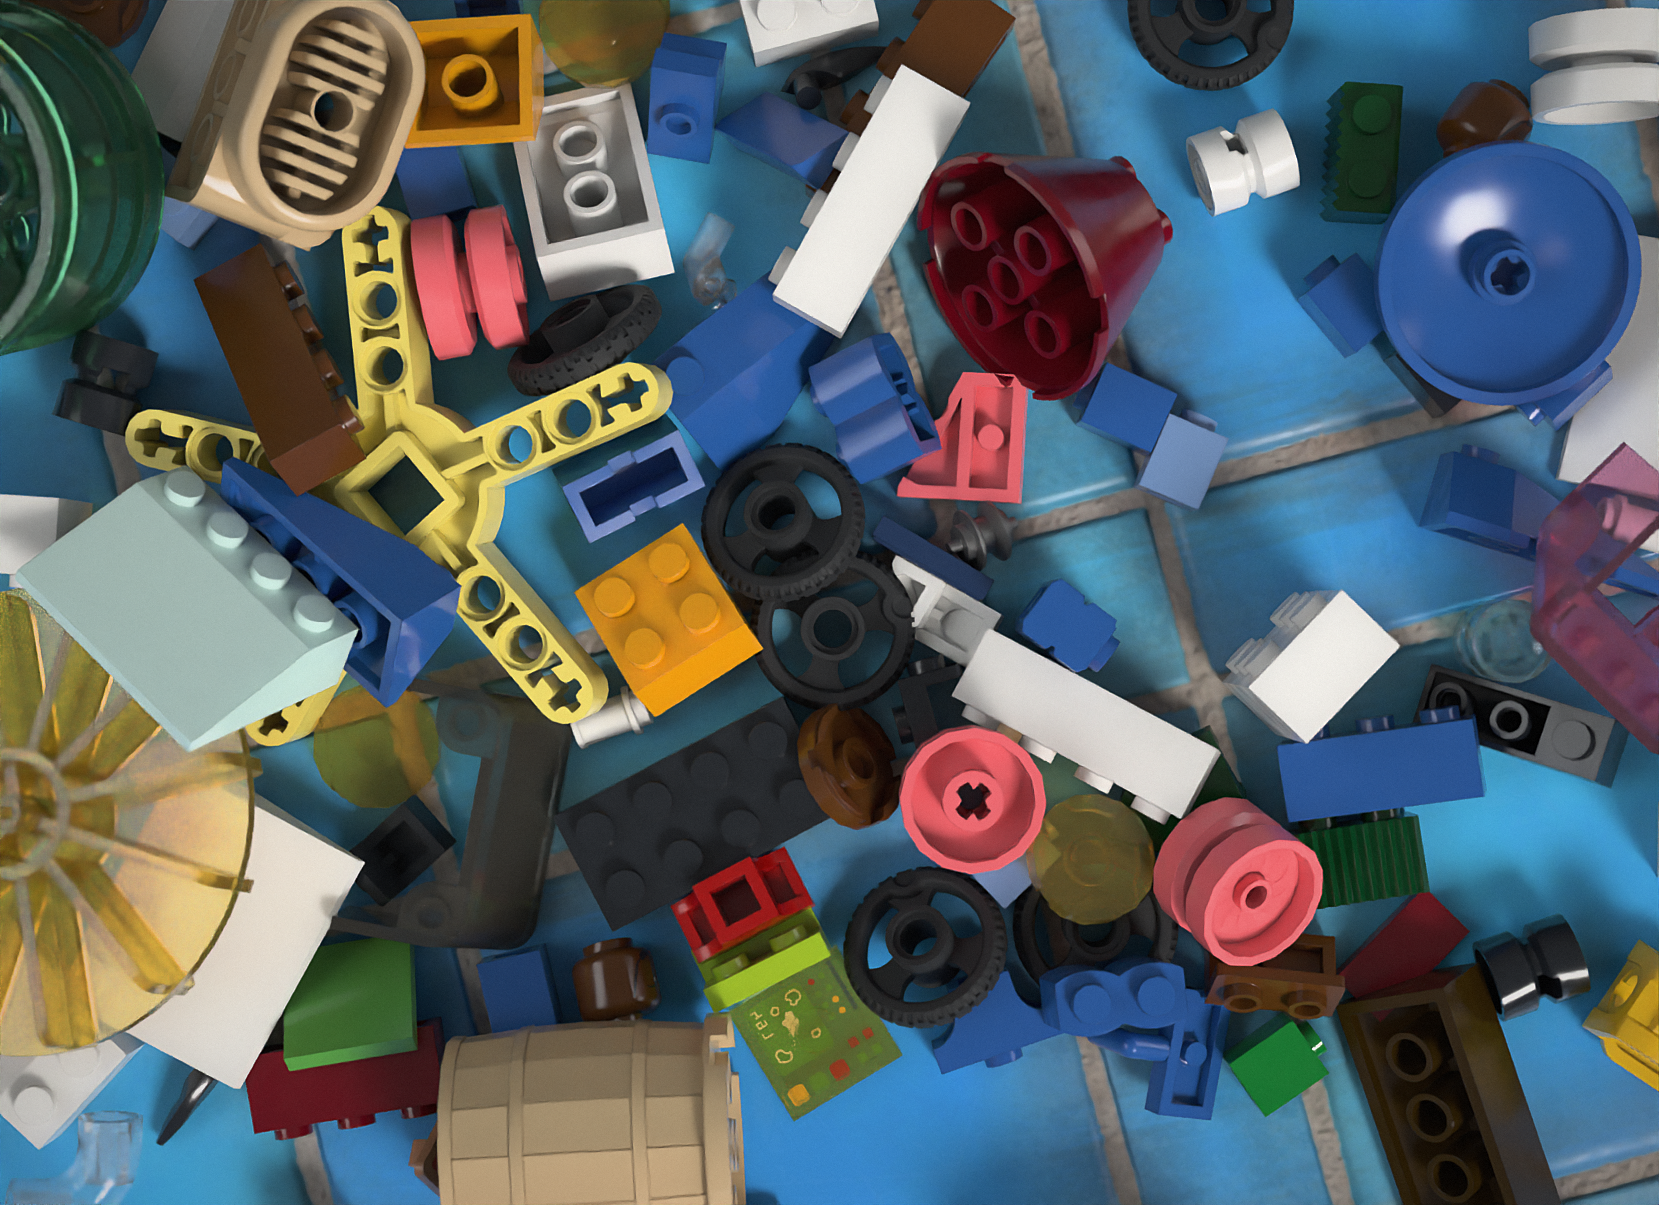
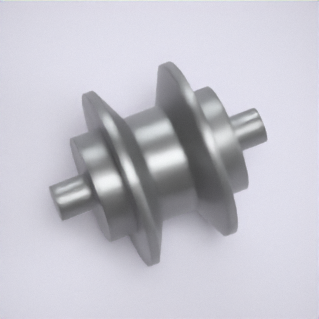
(982, 535)

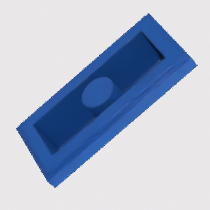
(785, 138)

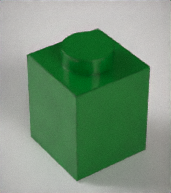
(1277, 1062)

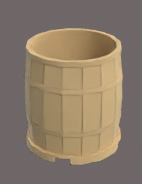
(592, 1115)

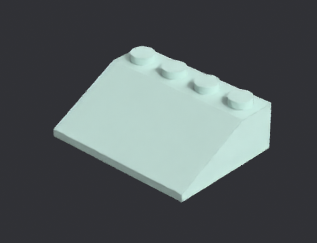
(190, 609)

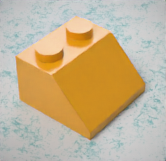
(479, 81)

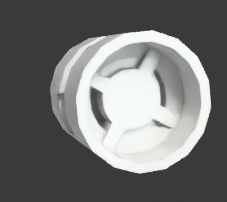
(1242, 162)

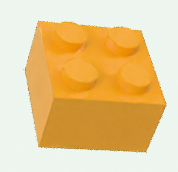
(668, 620)

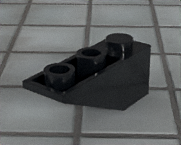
(1531, 725)

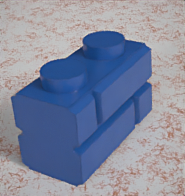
(1067, 628)

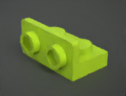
(764, 960)

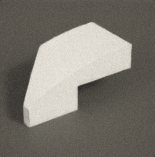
(943, 615)

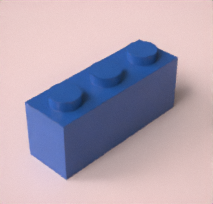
(1383, 765)

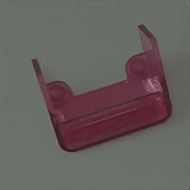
(1572, 619)

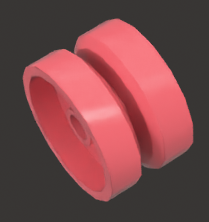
(461, 283)
(977, 837)
(1237, 881)

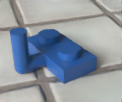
(1183, 1057)

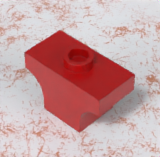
(741, 904)

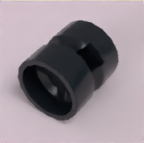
(97, 405)
(1532, 967)

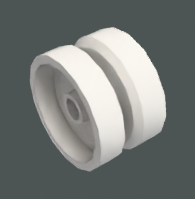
(1598, 66)

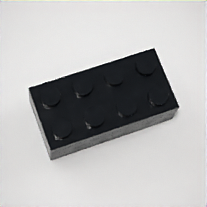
(692, 814)

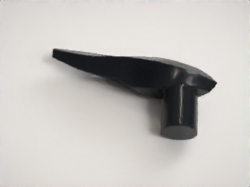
(829, 71)
(194, 1091)

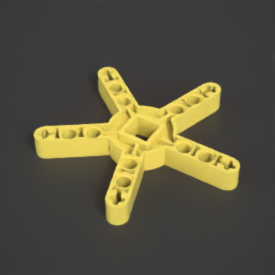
(455, 456)

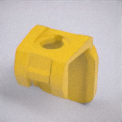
(1630, 1016)

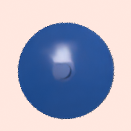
(1507, 272)

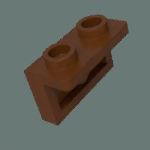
(1295, 981)

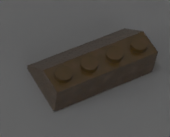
(1447, 1092)

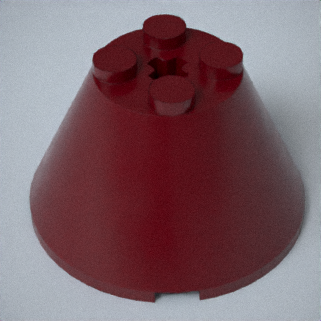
(1039, 261)

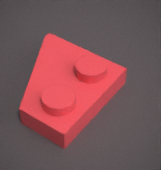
(980, 444)

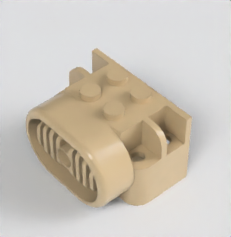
(254, 130)

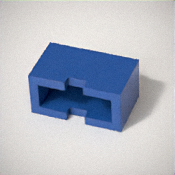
(628, 477)

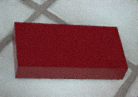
(1402, 947)

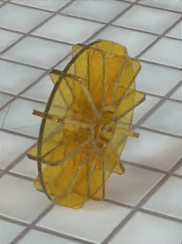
(109, 844)

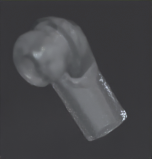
(703, 263)

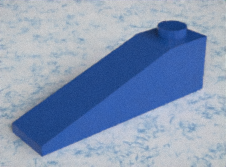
(741, 372)
(1504, 511)
(373, 577)

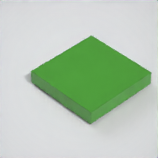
(352, 1004)

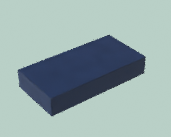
(931, 559)

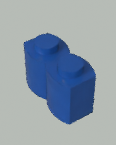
(873, 408)
(1128, 991)

